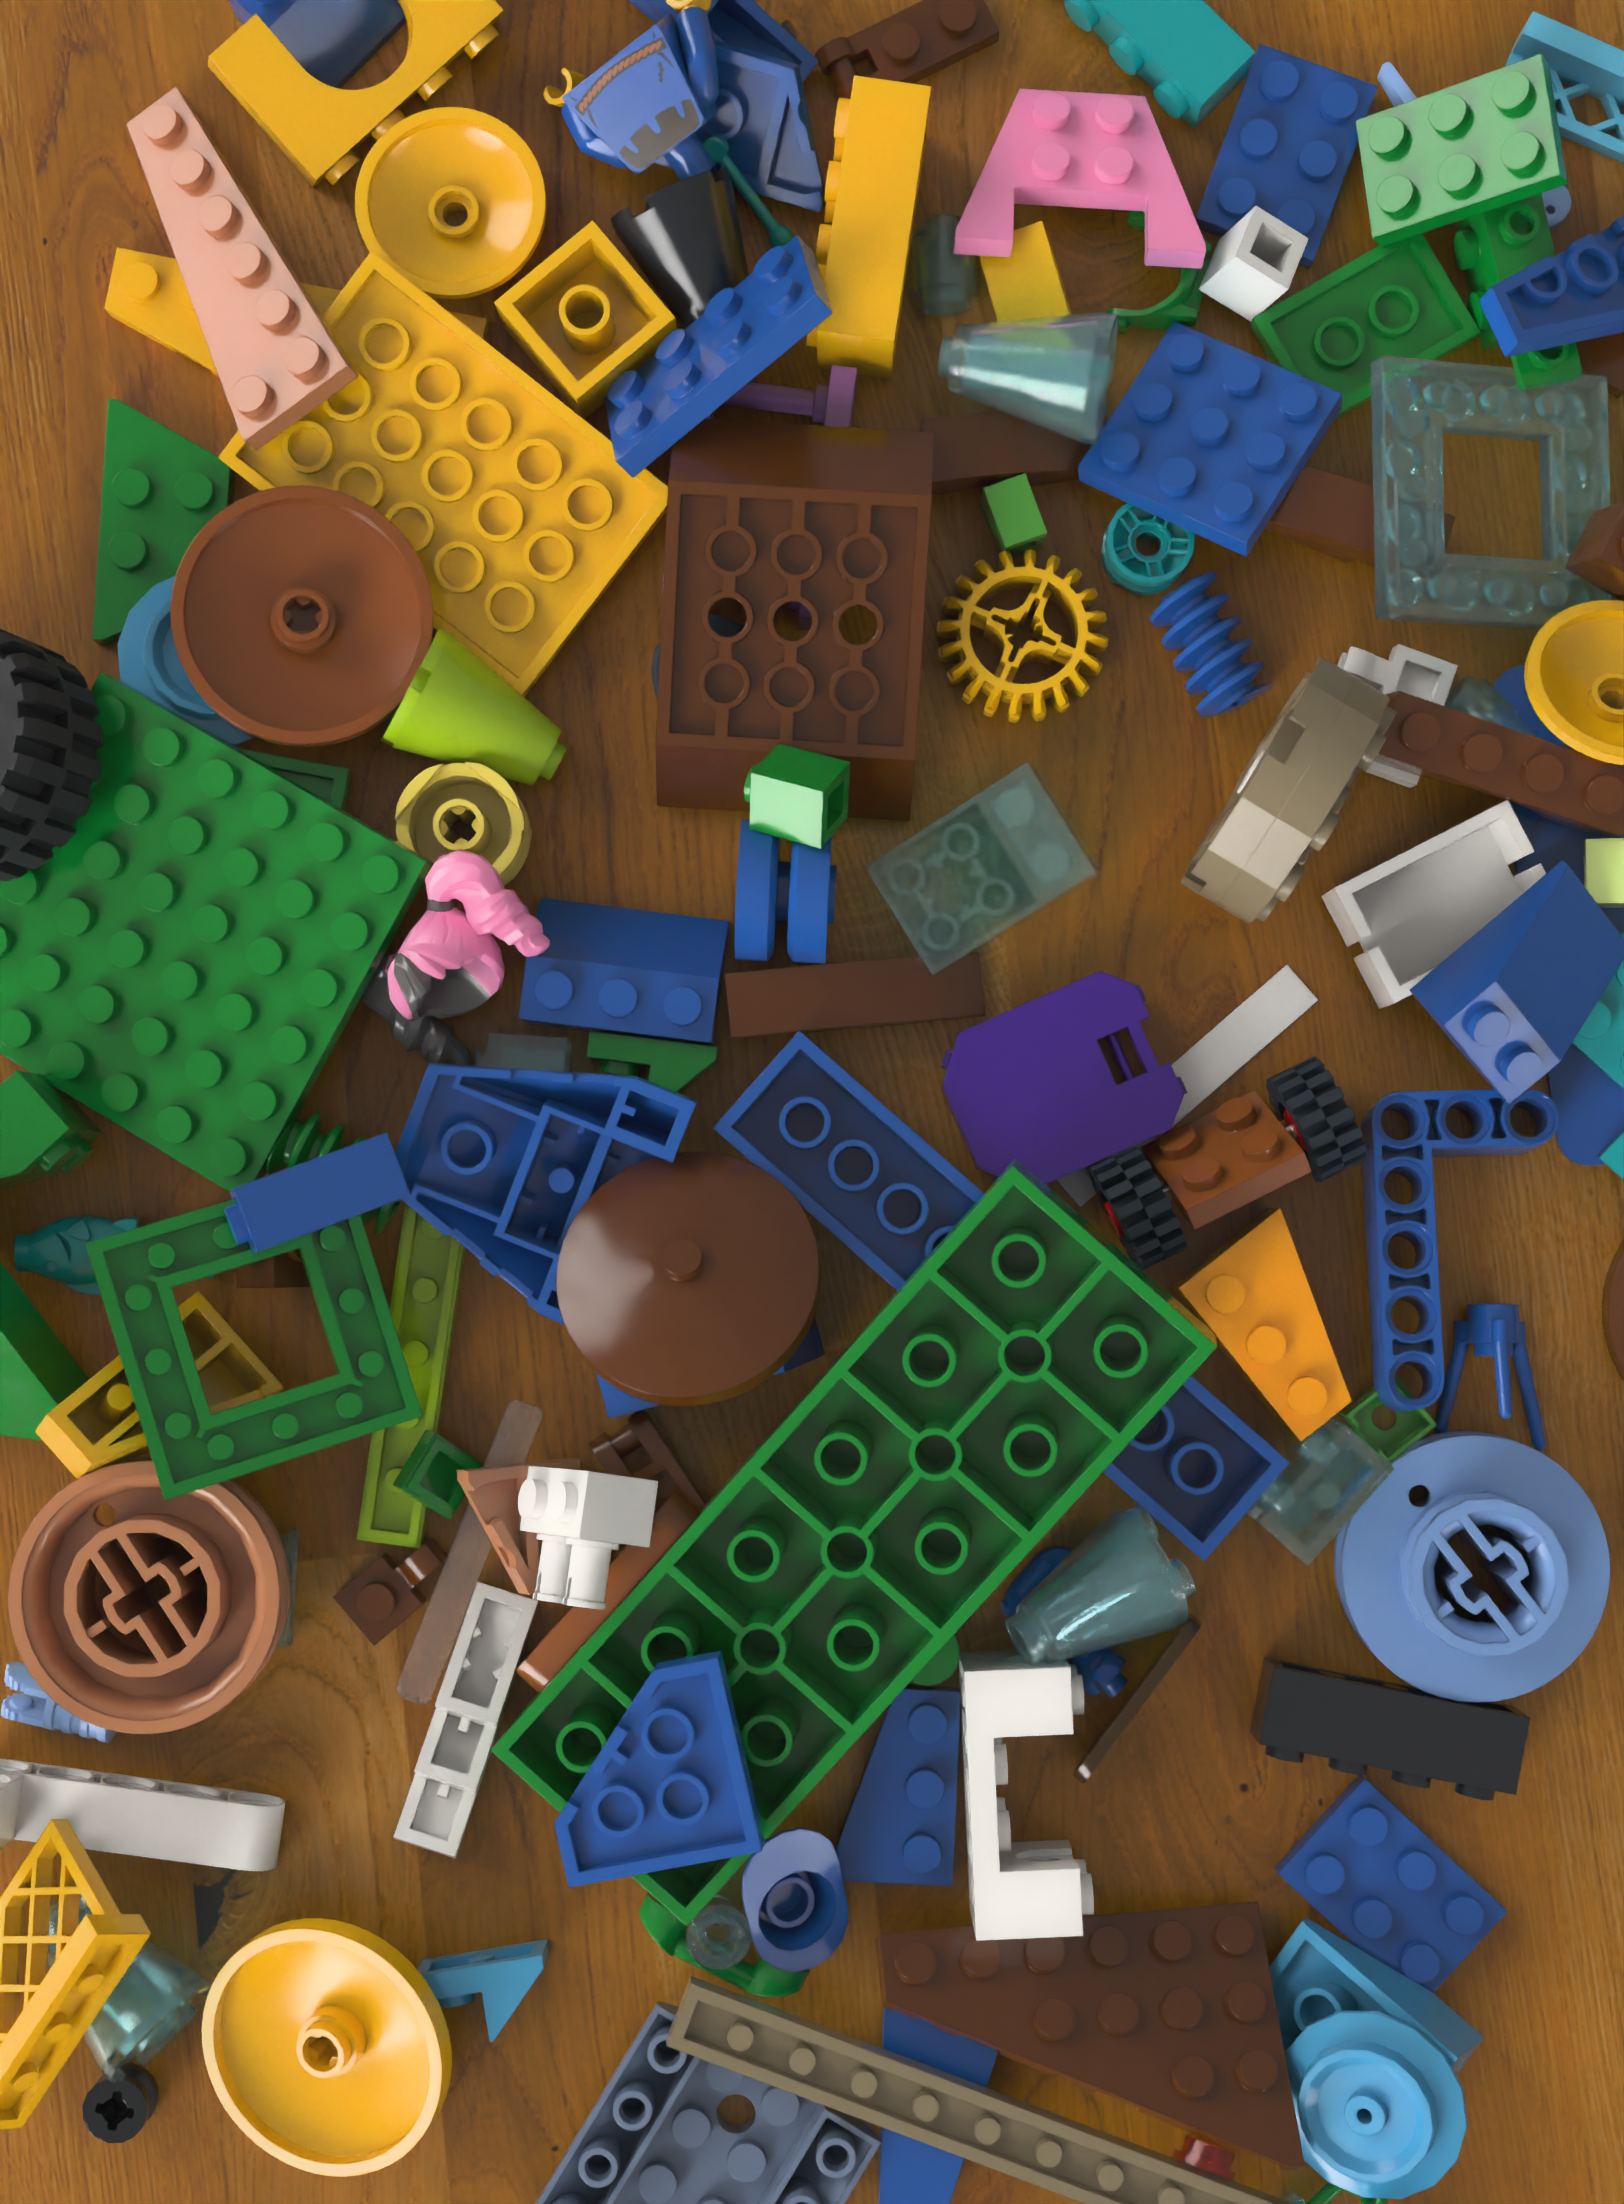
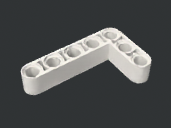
(142, 1815)

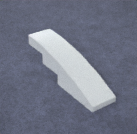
(466, 1720)

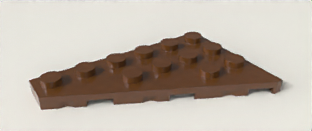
(1140, 2007)

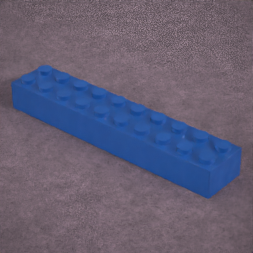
(900, 1198)

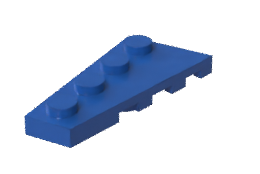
(1561, 296)

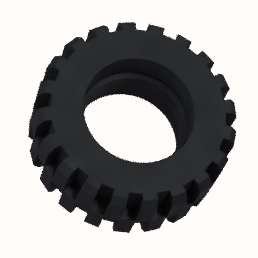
(44, 753)

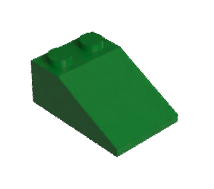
(40, 1130)

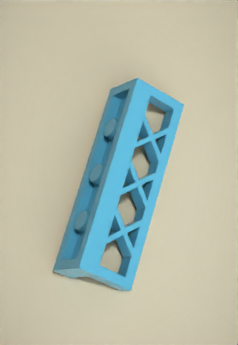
(1587, 68)

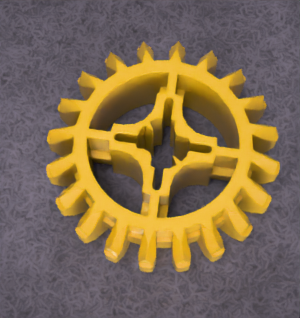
(994, 623)

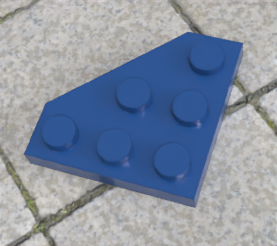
(665, 1783)

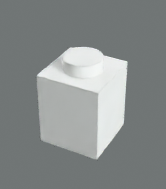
(1253, 263)

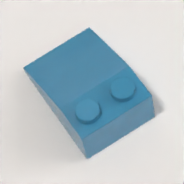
(1326, 1974)

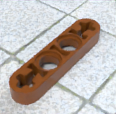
(624, 1573)

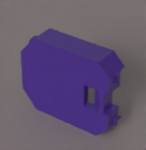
(1042, 1089)

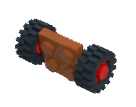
(1227, 1160)

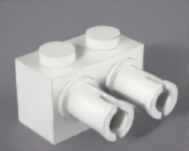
(580, 1523)

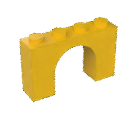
(325, 124)

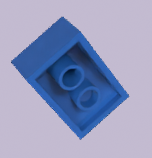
(1525, 982)

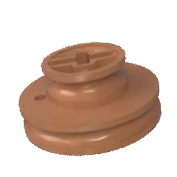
(99, 1637)

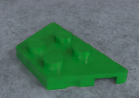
(152, 507)

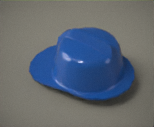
(795, 1900)

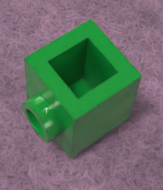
(798, 795)

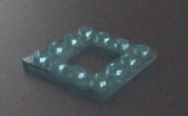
(1410, 411)

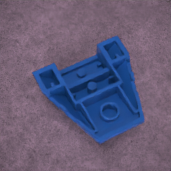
(519, 1152)

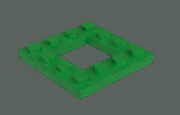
(203, 1448)

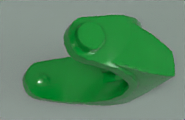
(1180, 306)

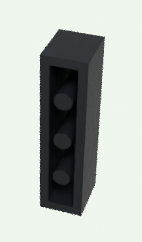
(1388, 1727)

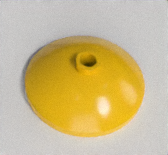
(443, 165)
(1577, 677)

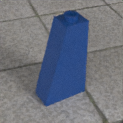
(908, 2168)

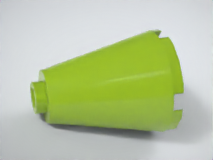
(471, 714)

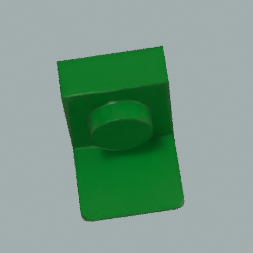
(670, 1063)

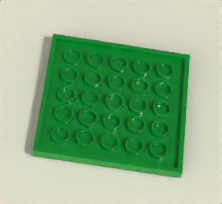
(195, 941)

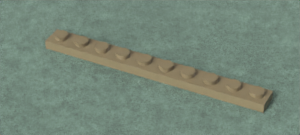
(936, 2106)

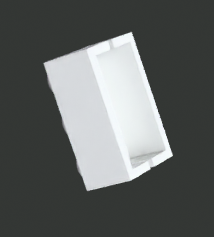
(1431, 900)

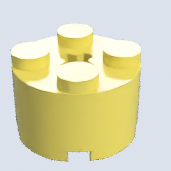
(464, 793)

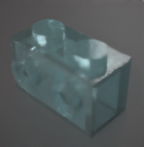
(1320, 1490)

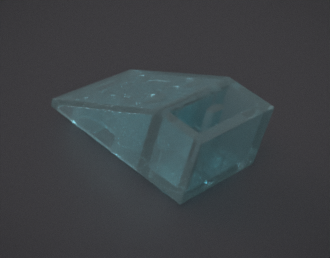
(983, 868)

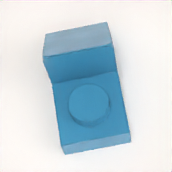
(499, 1973)

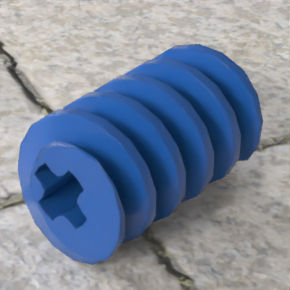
(1208, 647)

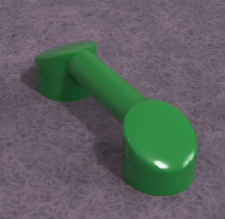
(756, 1980)

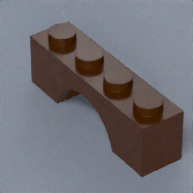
(1505, 764)

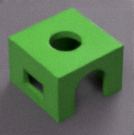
(1013, 516)
(1391, 1442)

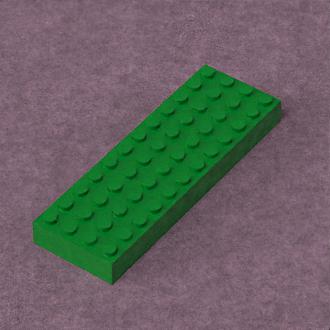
(884, 1504)

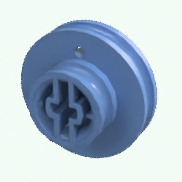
(1399, 1553)

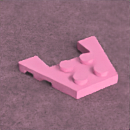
(1081, 155)

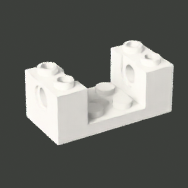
(1026, 1885)

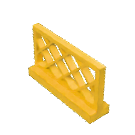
(80, 1981)

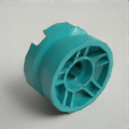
(1138, 572)

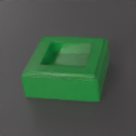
(432, 1474)

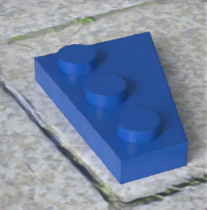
(906, 1800)

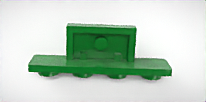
(1493, 249)

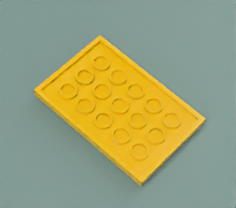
(475, 467)

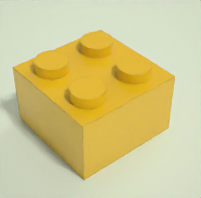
(585, 318)

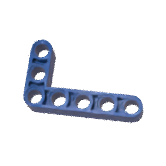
(1417, 1220)

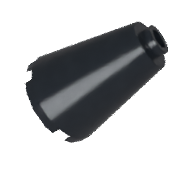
(687, 242)

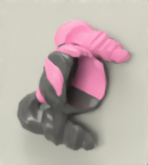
(451, 957)

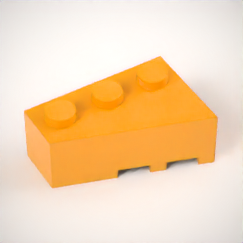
(1268, 1323)

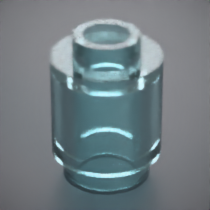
(942, 278)

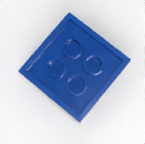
(1210, 438)

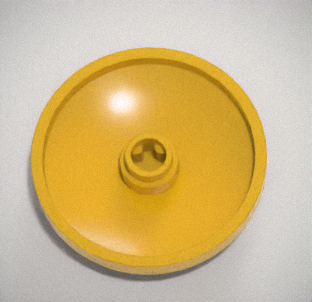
(326, 2047)

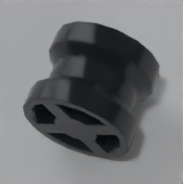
(135, 2092)

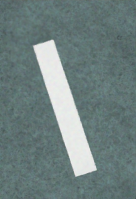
(1223, 1053)

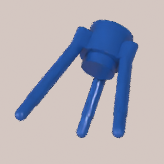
(1500, 1335)

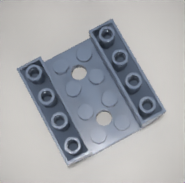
(664, 2141)

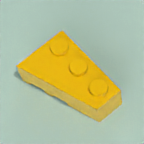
(100, 1419)

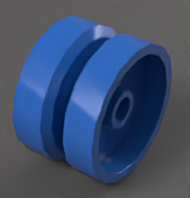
(785, 893)

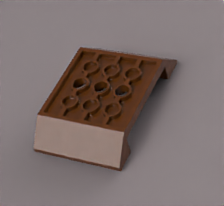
(811, 522)

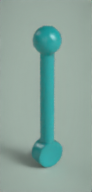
(718, 149)

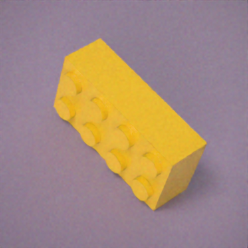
(872, 217)

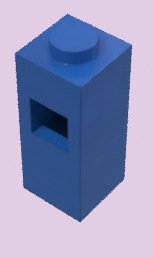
(316, 1194)

